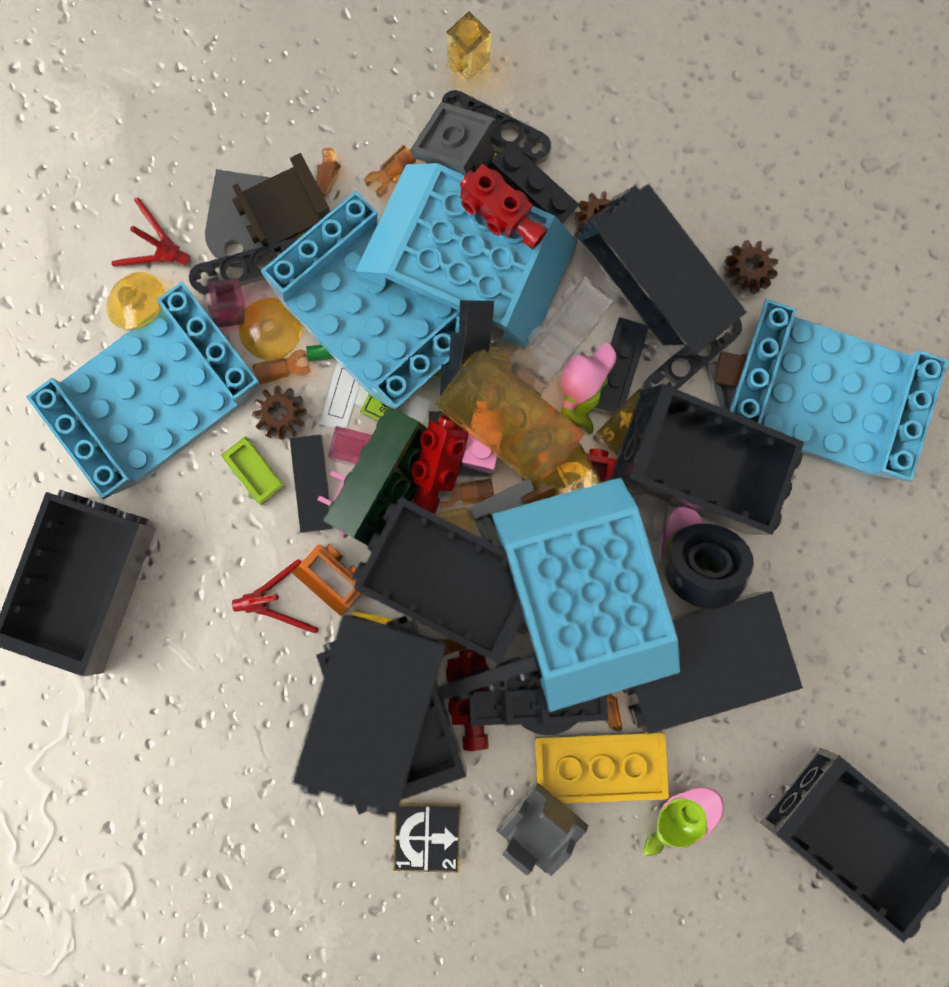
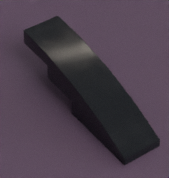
(473, 336)
(529, 707)

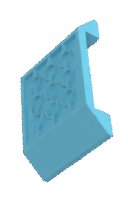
(453, 256)
(379, 334)
(839, 393)
(146, 395)
(589, 593)

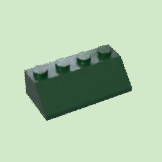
(378, 477)

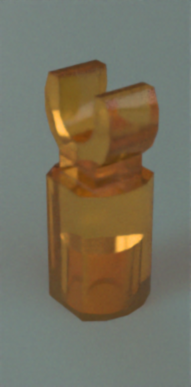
(390, 170)
(280, 368)
(470, 492)

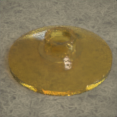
(134, 301)
(272, 343)

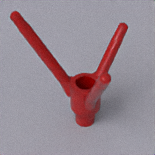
(165, 249)
(258, 601)

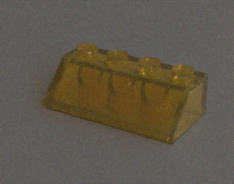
(509, 417)

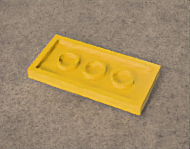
(603, 767)

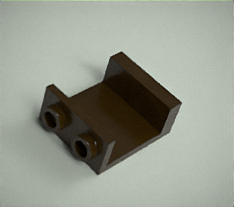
(282, 204)

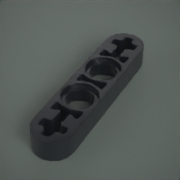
(503, 121)
(247, 259)
(694, 362)

